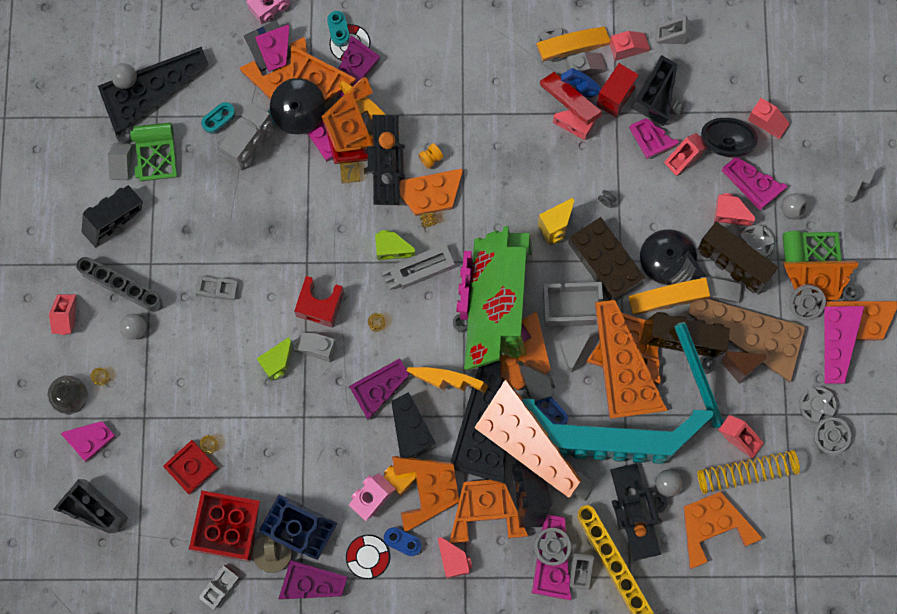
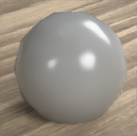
(123, 76)
(794, 206)
(133, 326)
(668, 483)

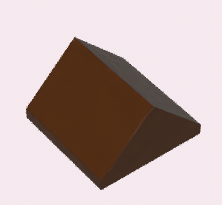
(742, 364)

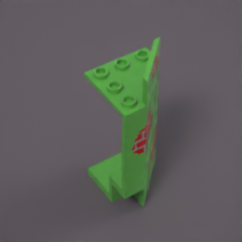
(497, 297)

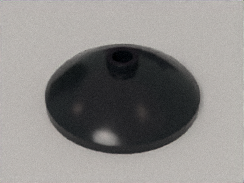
(310, 106)
(729, 137)
(654, 256)

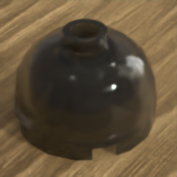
(67, 394)

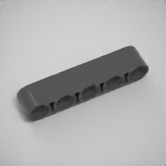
(113, 277)

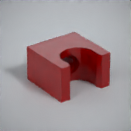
(617, 90)
(316, 310)

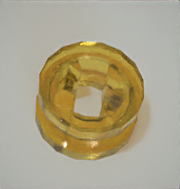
(428, 219)
(376, 316)
(103, 380)
(203, 440)

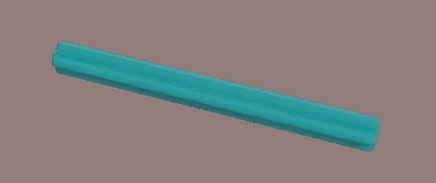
(698, 373)

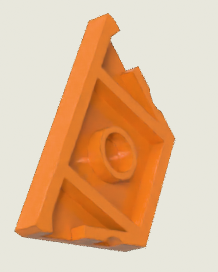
(320, 73)
(431, 192)
(826, 275)
(874, 320)

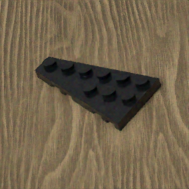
(151, 88)
(474, 451)

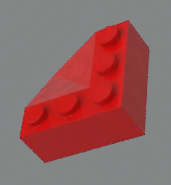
(225, 526)

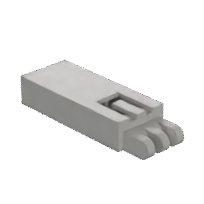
(425, 264)

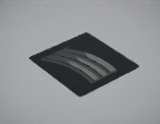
(683, 270)

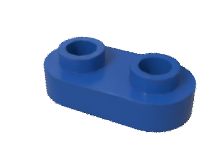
(552, 411)
(402, 542)

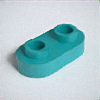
(338, 27)
(216, 116)

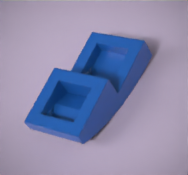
(583, 83)

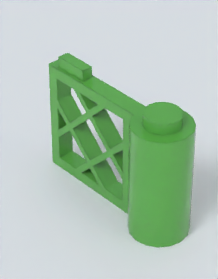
(154, 136)
(796, 246)

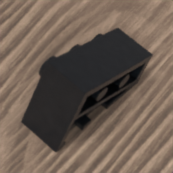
(657, 91)
(109, 213)
(411, 429)
(531, 496)
(91, 507)

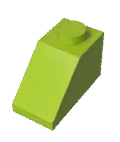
(392, 246)
(276, 359)

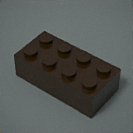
(737, 258)
(606, 259)
(707, 338)

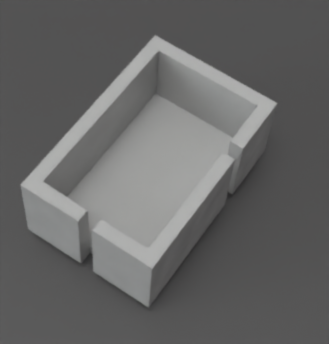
(246, 138)
(572, 306)

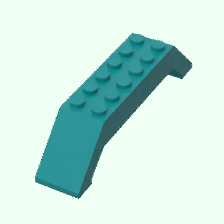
(619, 442)

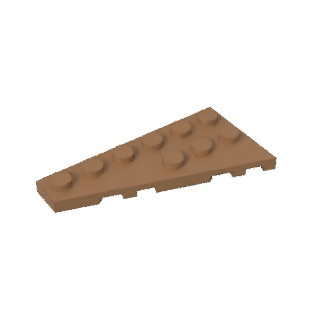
(755, 333)

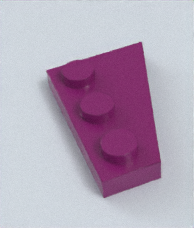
(358, 60)
(378, 387)
(311, 582)

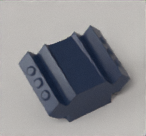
(298, 527)

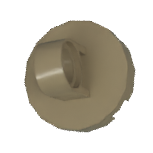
(271, 555)

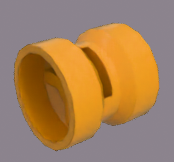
(430, 156)

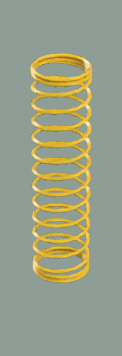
(795, 468)

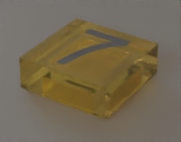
(350, 172)

